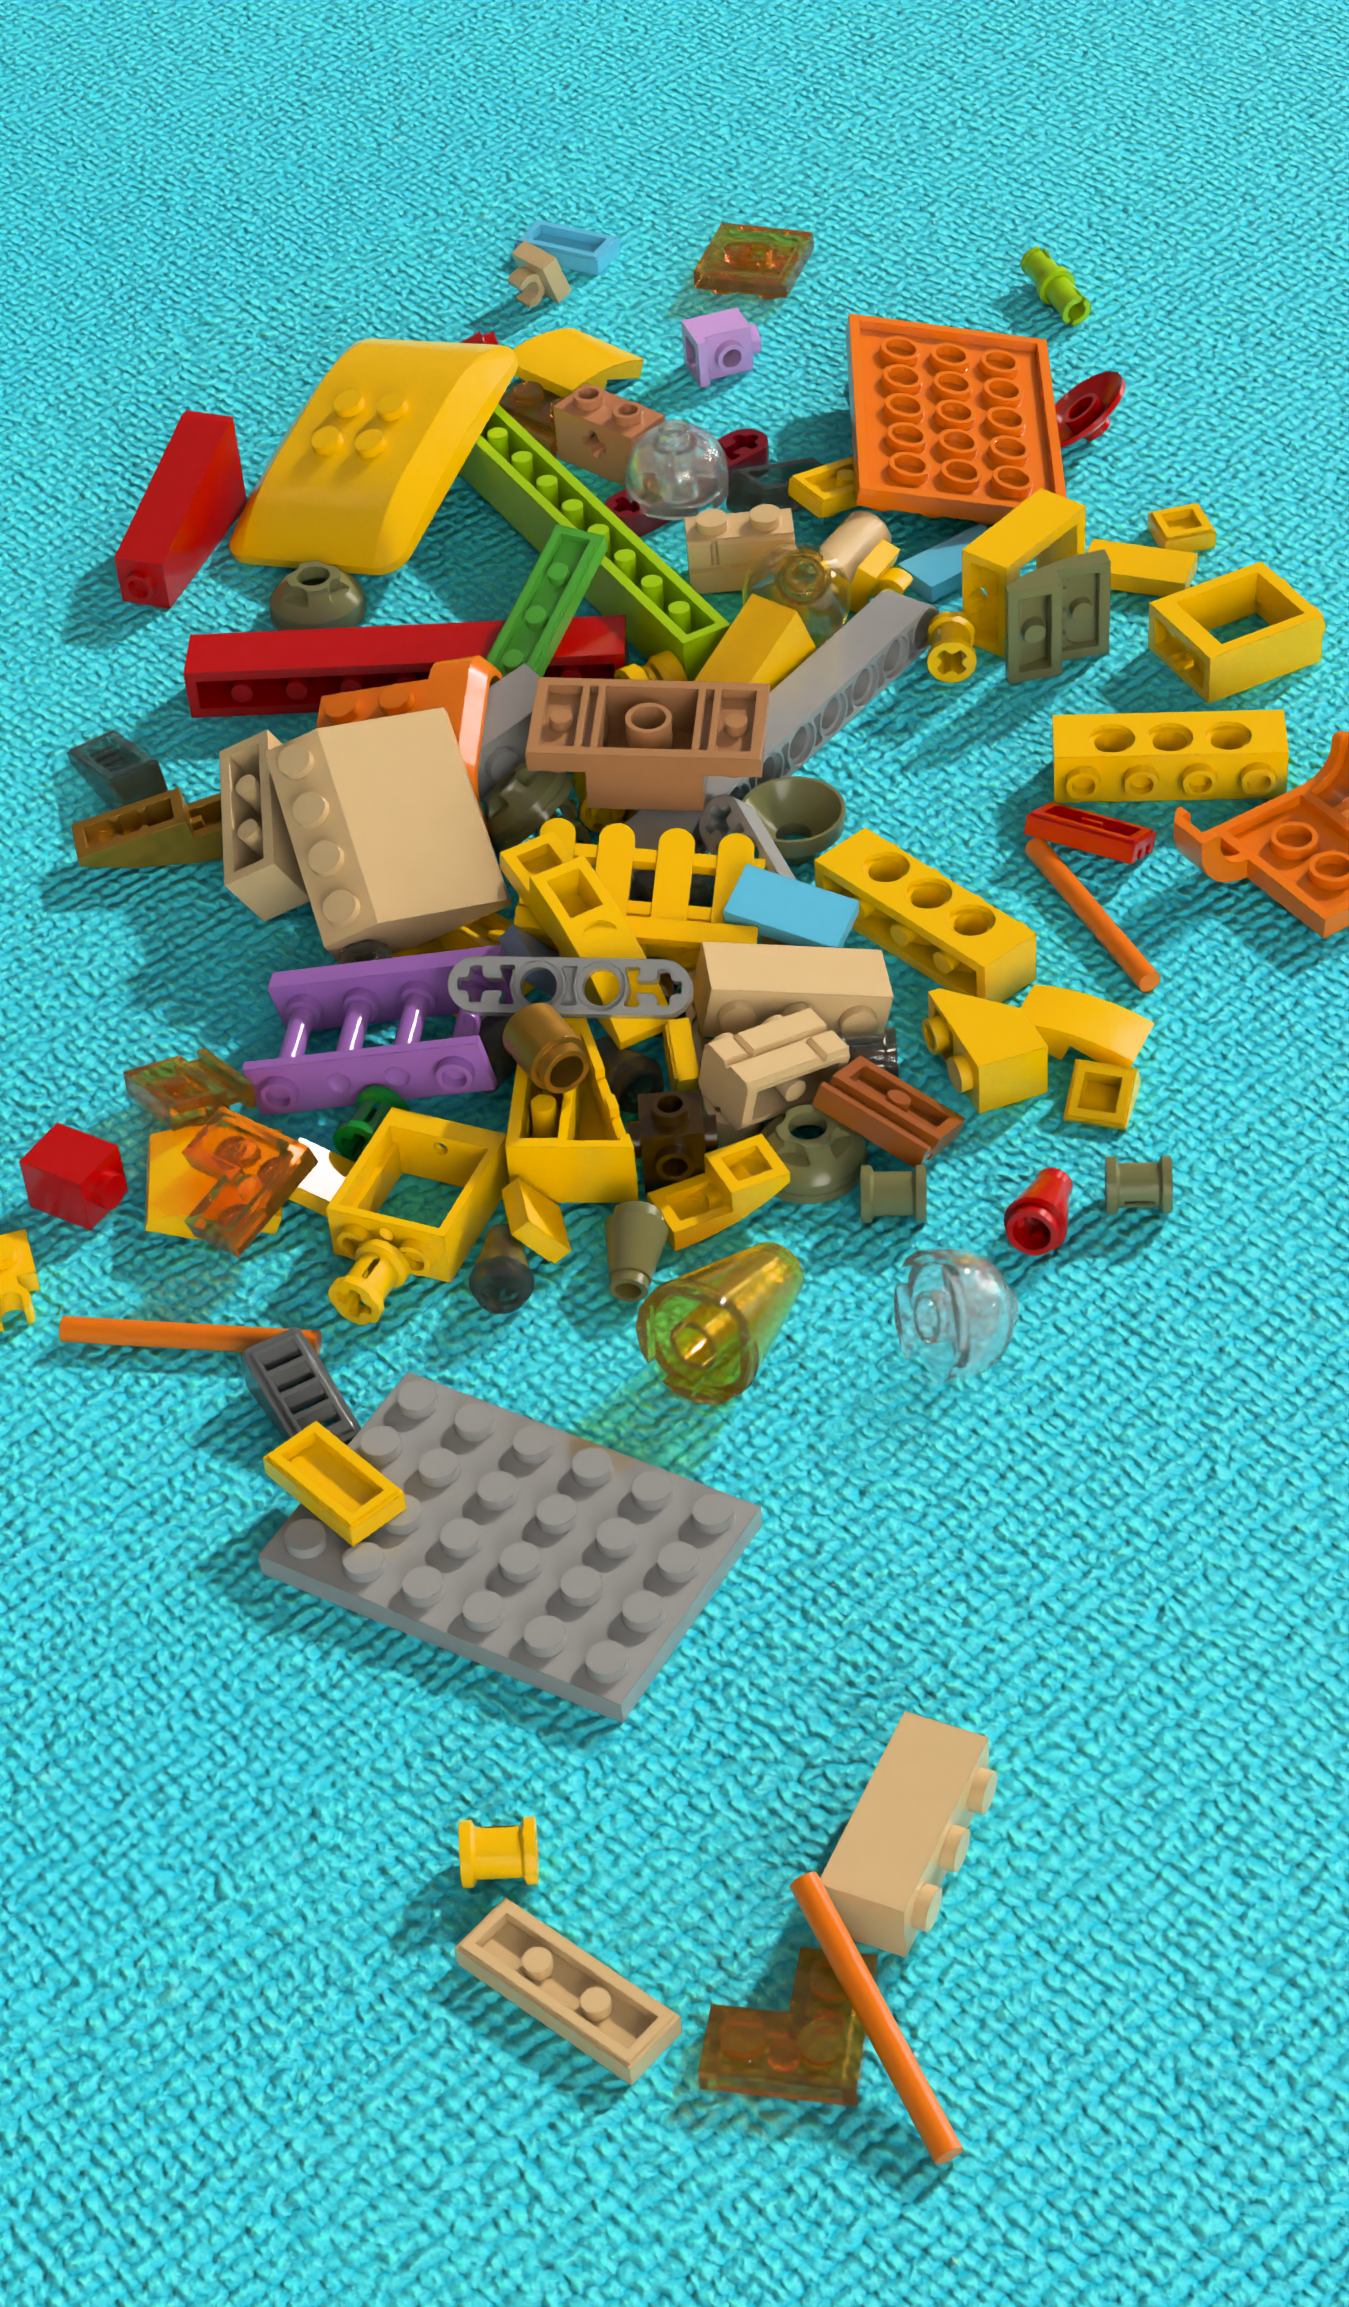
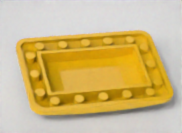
(372, 455)

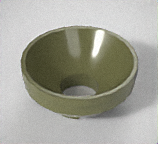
(317, 599)
(522, 804)
(799, 808)
(819, 1166)

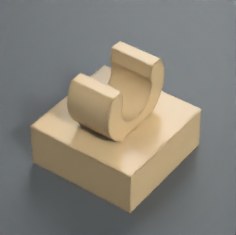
(537, 276)

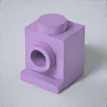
(719, 345)

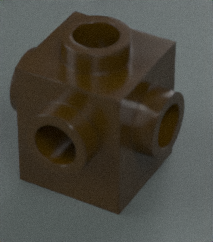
(669, 1128)

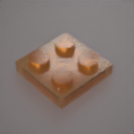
(753, 260)

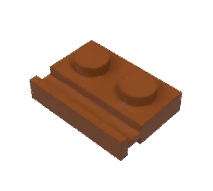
(888, 1112)

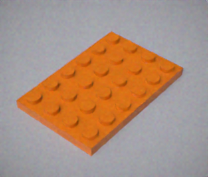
(949, 419)

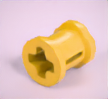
(951, 646)
(369, 1281)
(498, 1852)

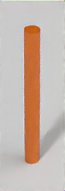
(1092, 915)
(170, 1334)
(876, 2019)

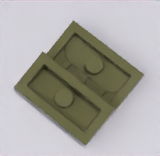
(1057, 616)

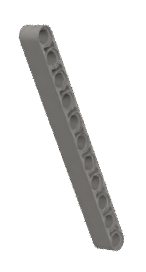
(815, 703)

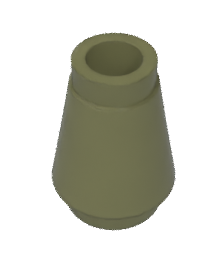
(633, 1247)

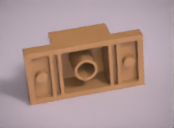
(648, 738)

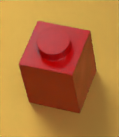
(74, 1176)

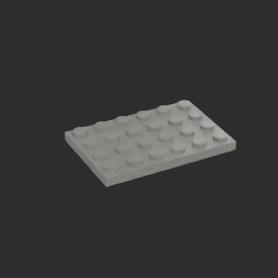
(523, 1547)

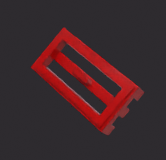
(1090, 832)

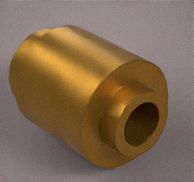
(546, 1048)

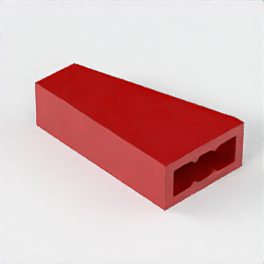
(183, 511)

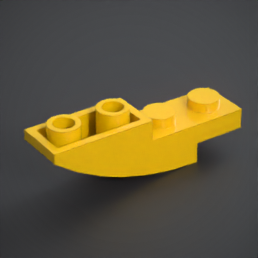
(582, 923)

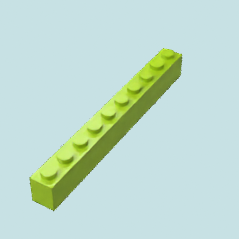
(632, 580)

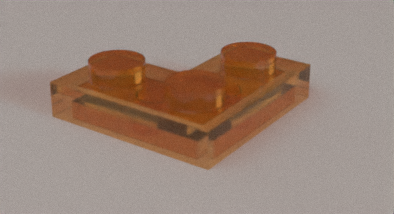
(254, 1175)
(797, 2054)

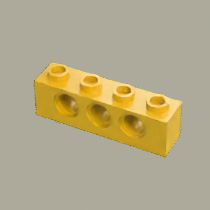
(1169, 756)
(929, 919)

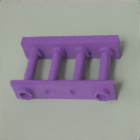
(364, 995)

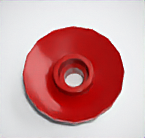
(1087, 407)

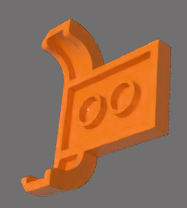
(453, 684)
(1287, 845)

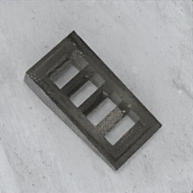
(766, 485)
(117, 769)

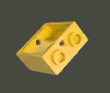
(1039, 527)
(1219, 670)
(410, 1145)

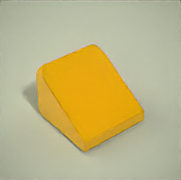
(1102, 1094)

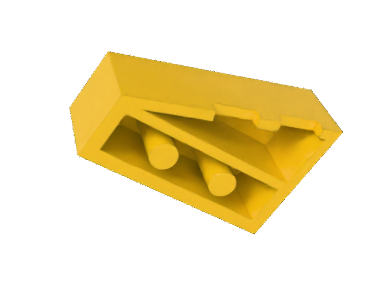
(571, 1141)

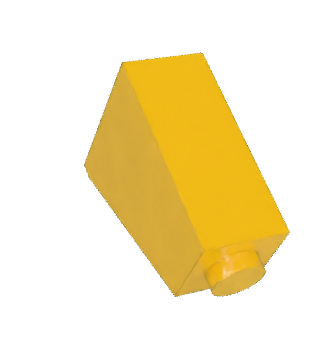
(759, 646)

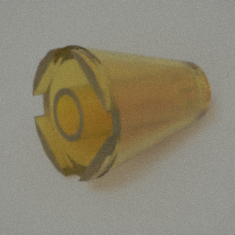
(824, 599)
(719, 1321)

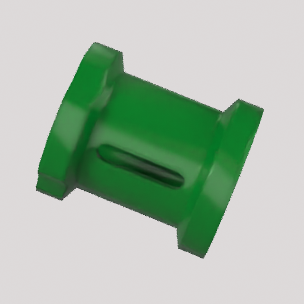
(358, 1131)

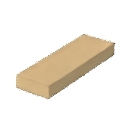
(568, 1990)

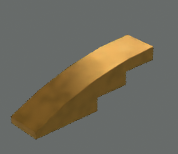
(152, 833)

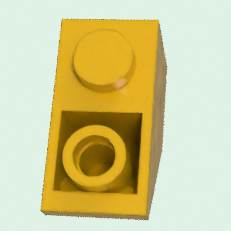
(987, 1049)

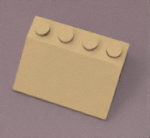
(387, 830)

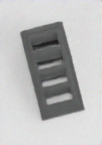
(288, 1361)

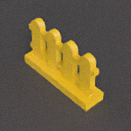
(667, 924)

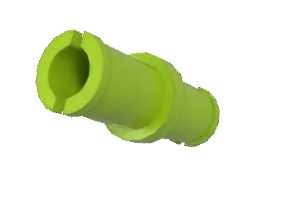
(1055, 285)

